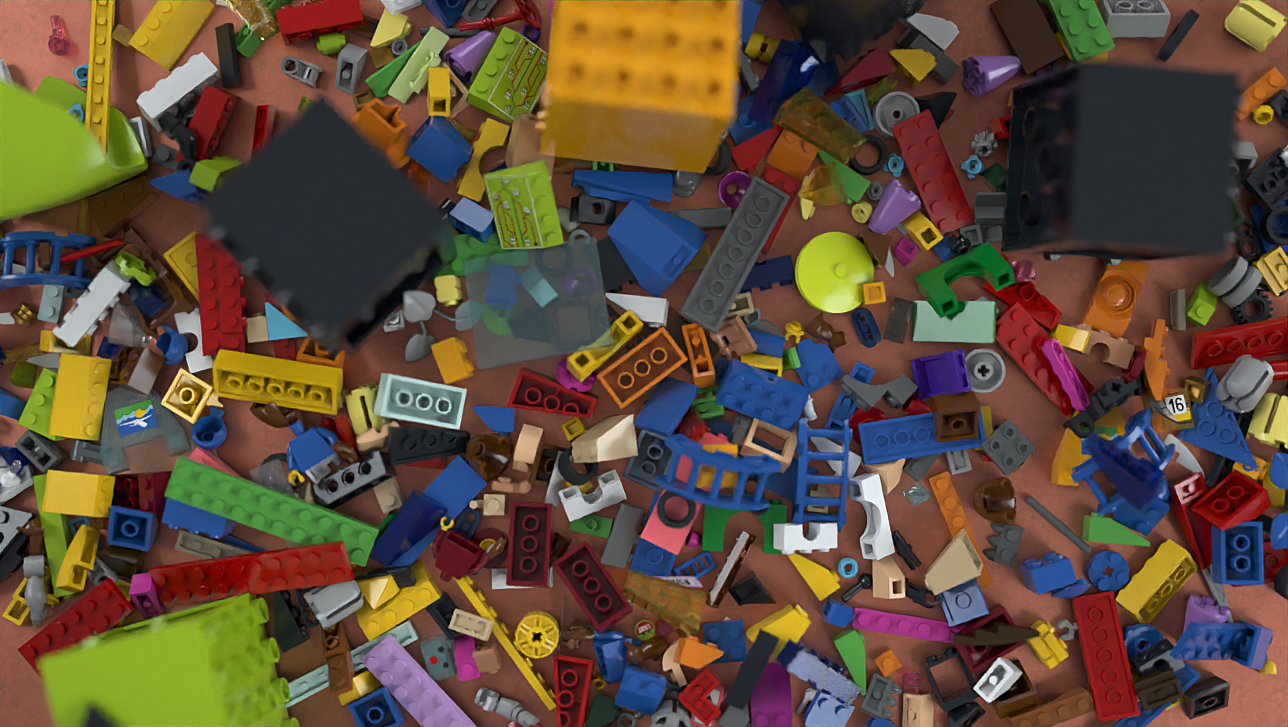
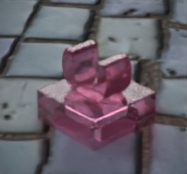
(1022, 271)

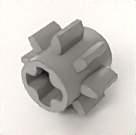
(984, 144)

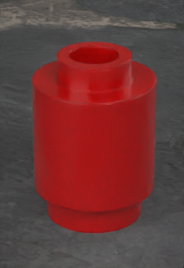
(1280, 369)

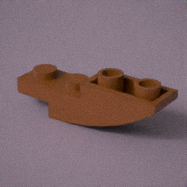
(339, 659)

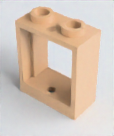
(749, 448)

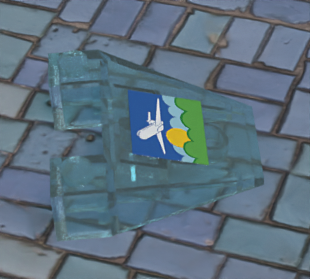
(134, 420)

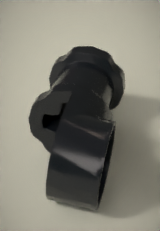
(918, 595)

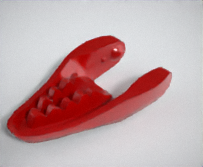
(343, 431)

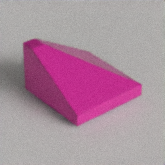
(905, 250)

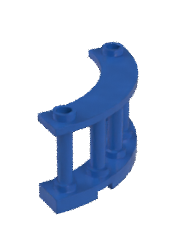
(32, 240)
(1134, 430)
(722, 462)
(803, 478)

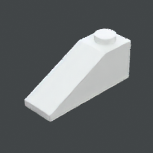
(935, 29)
(648, 309)
(825, 445)

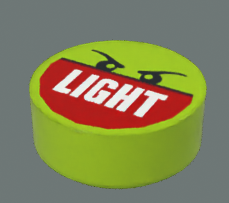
(645, 629)

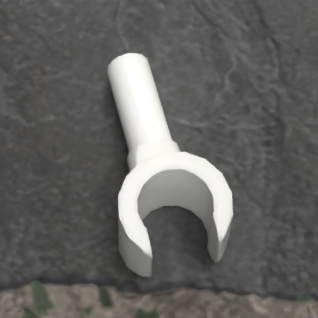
(809, 695)

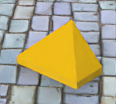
(378, 589)

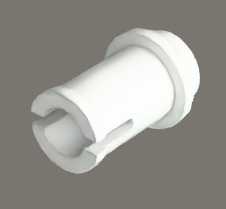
(809, 411)

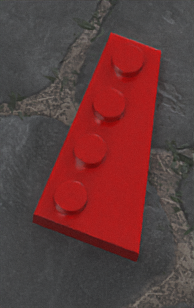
(1029, 298)

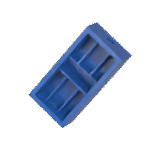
(762, 395)

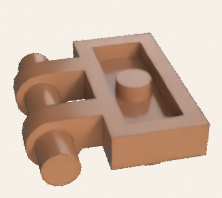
(738, 337)
(507, 484)

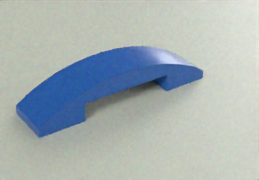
(844, 405)

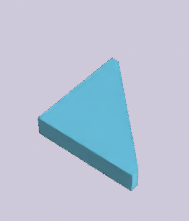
(280, 326)

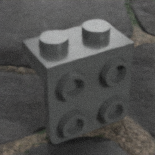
(1007, 446)

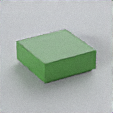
(790, 359)

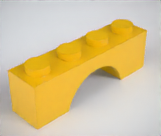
(493, 137)
(623, 331)

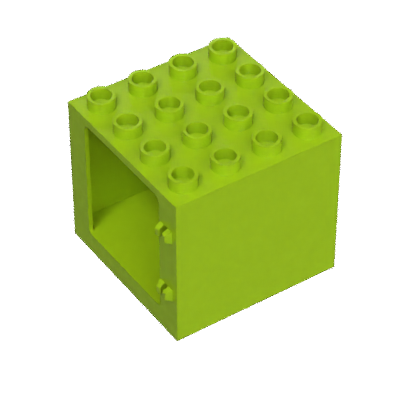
(176, 671)

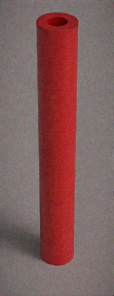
(91, 250)

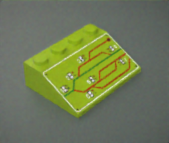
(510, 77)
(524, 207)

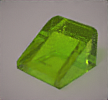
(24, 375)

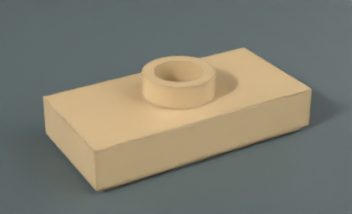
(471, 624)

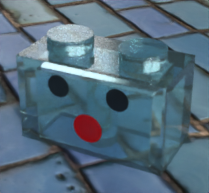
(439, 657)

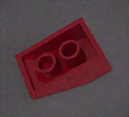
(865, 72)
(980, 656)

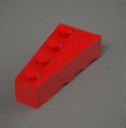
(318, 18)
(211, 119)
(547, 395)
(572, 689)

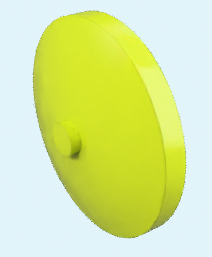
(833, 271)

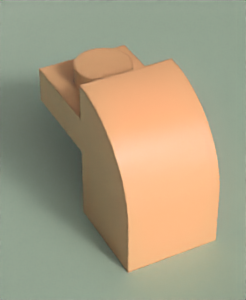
(526, 448)
(667, 661)

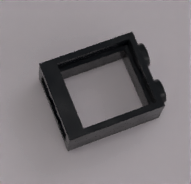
(956, 698)

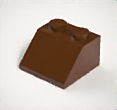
(955, 416)
(1018, 697)

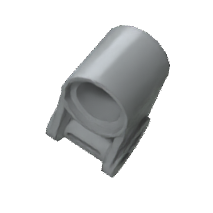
(304, 72)
(100, 571)

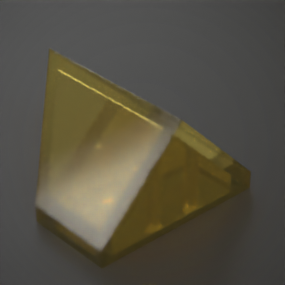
(823, 186)

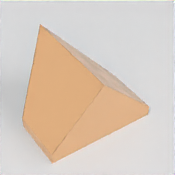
(888, 472)

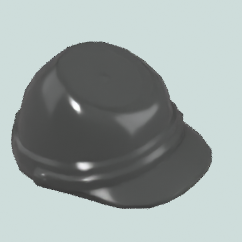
(685, 182)

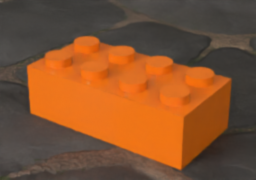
(642, 367)

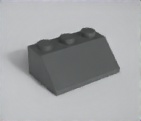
(624, 535)

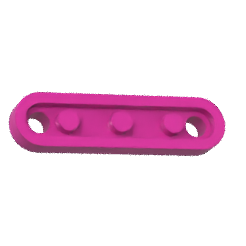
(1063, 368)

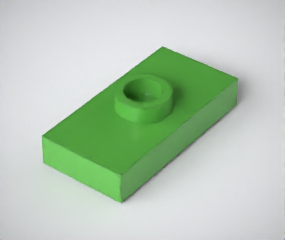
(593, 525)

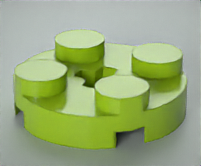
(134, 266)

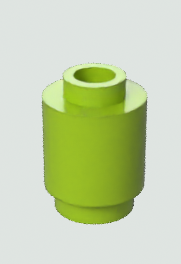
(331, 43)

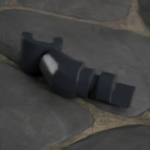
(184, 137)

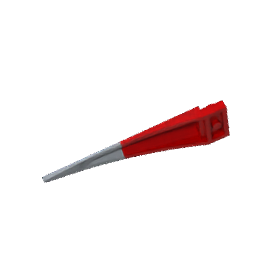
(1197, 530)

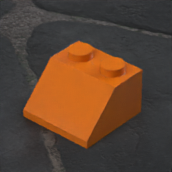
(792, 155)
(314, 353)

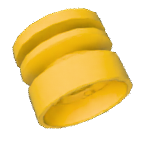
(542, 622)

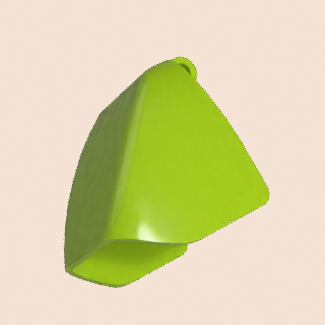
(52, 155)

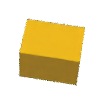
(188, 395)

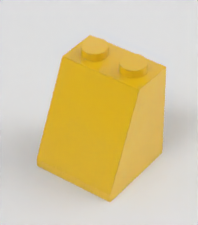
(78, 493)
(785, 623)

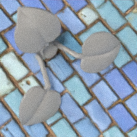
(419, 307)

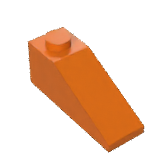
(698, 356)

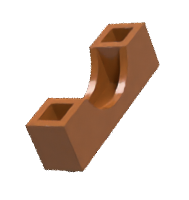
(1066, 707)

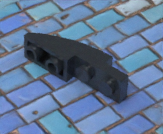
(14, 557)

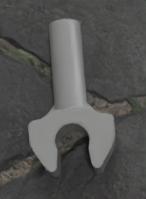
(1072, 627)

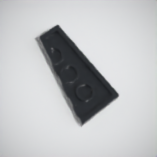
(422, 444)

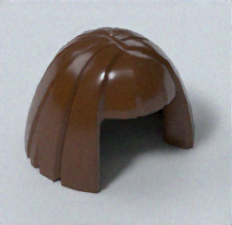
(274, 415)
(489, 454)
(996, 501)

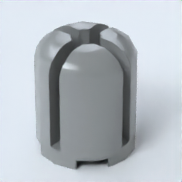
(1244, 384)
(334, 601)
(665, 718)

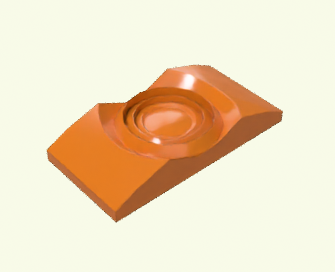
(1115, 297)

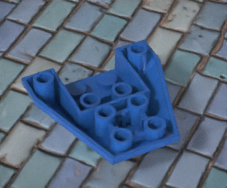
(655, 244)

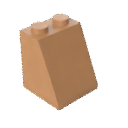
(525, 144)

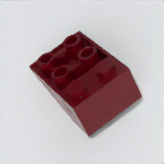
(141, 491)

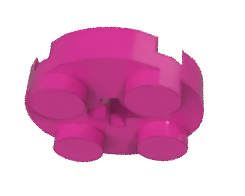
(568, 380)

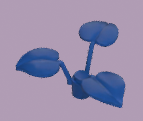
(1279, 478)

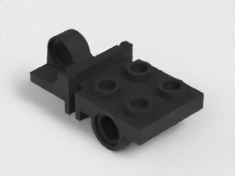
(1108, 396)

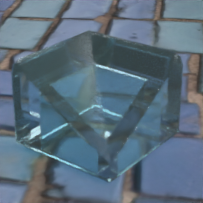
(917, 494)

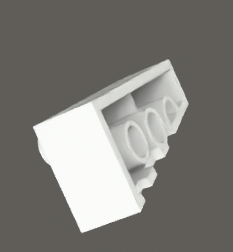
(177, 89)
(93, 305)

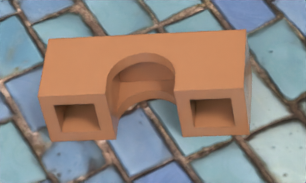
(1116, 351)

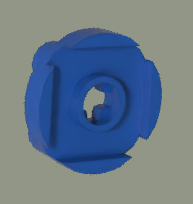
(1118, 576)
(1136, 634)

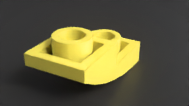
(805, 206)

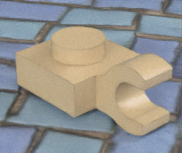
(819, 492)

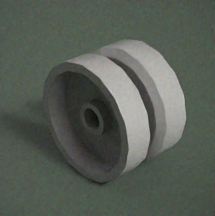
(883, 111)
(1234, 281)
(991, 368)

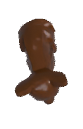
(824, 331)
(35, 531)
(652, 648)

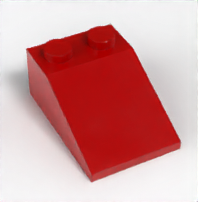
(1232, 502)

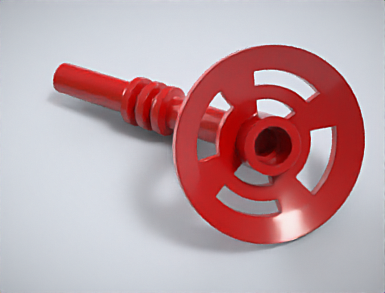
(521, 13)

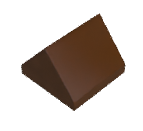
(559, 545)

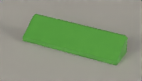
(246, 40)
(384, 78)

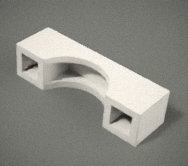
(877, 538)

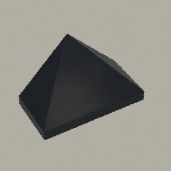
(965, 715)

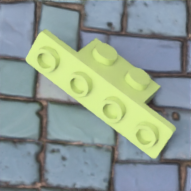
(415, 73)

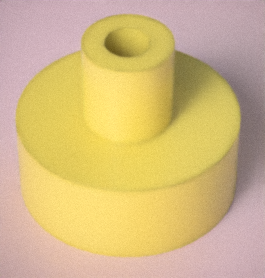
(862, 211)

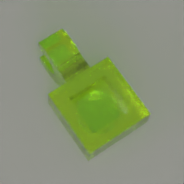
(877, 92)

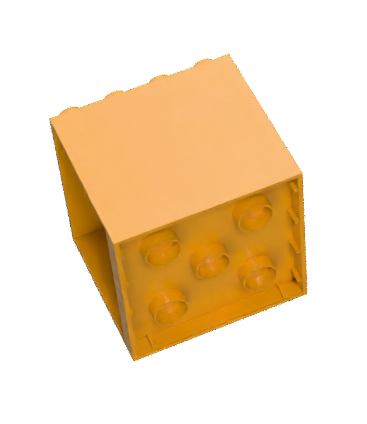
(639, 81)

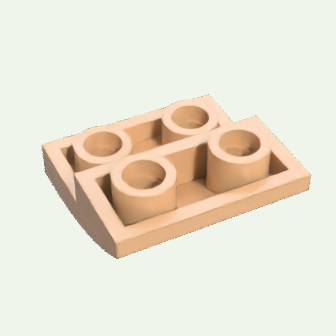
(371, 440)

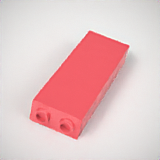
(676, 506)

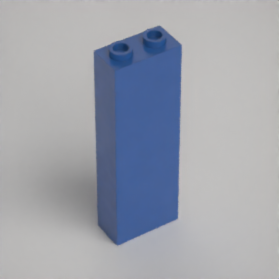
(452, 489)

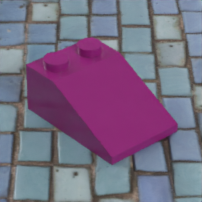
(771, 699)

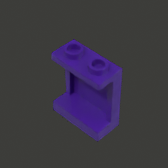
(940, 374)

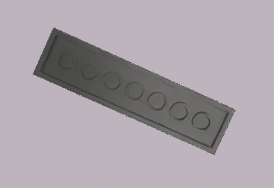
(734, 255)

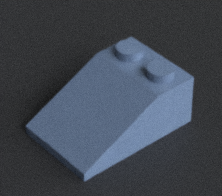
(651, 461)

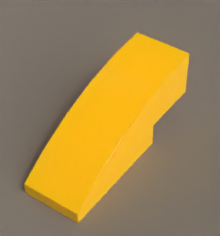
(78, 559)
(17, 610)

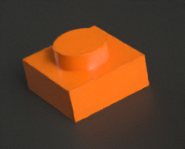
(887, 662)

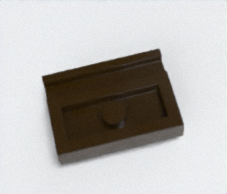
(1158, 689)

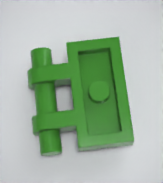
(707, 406)

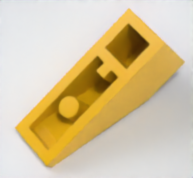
(817, 576)

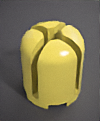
(1255, 23)
(361, 408)
(1270, 421)

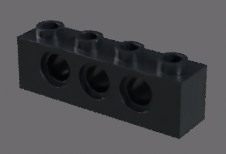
(342, 486)

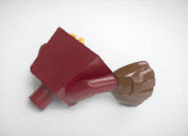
(459, 556)

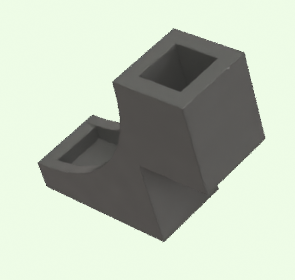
(867, 395)

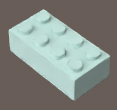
(420, 401)

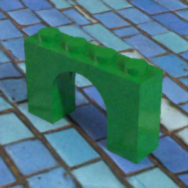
(980, 261)
(716, 517)

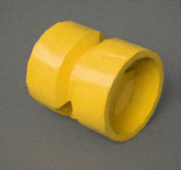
(754, 45)

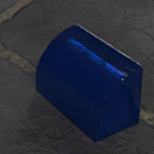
(147, 298)

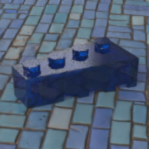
(769, 272)
(818, 672)

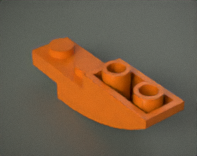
(1156, 370)

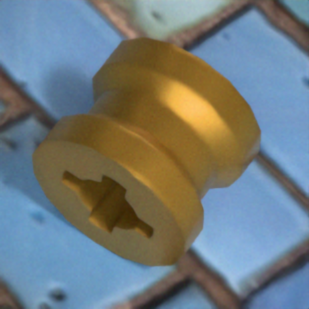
(24, 313)

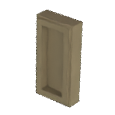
(1177, 310)

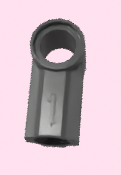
(85, 451)

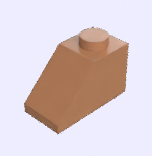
(487, 657)

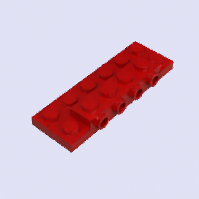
(220, 298)

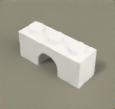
(192, 324)
(607, 493)
(790, 537)

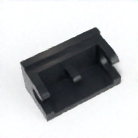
(442, 612)

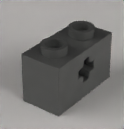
(40, 450)

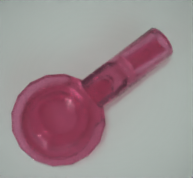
(57, 43)

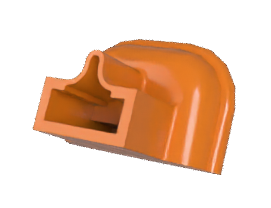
(384, 130)

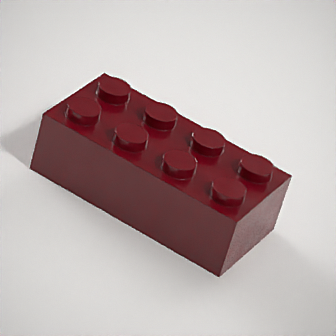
(530, 544)
(592, 587)

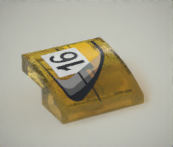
(1172, 412)

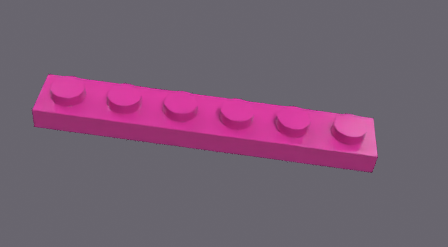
(903, 624)

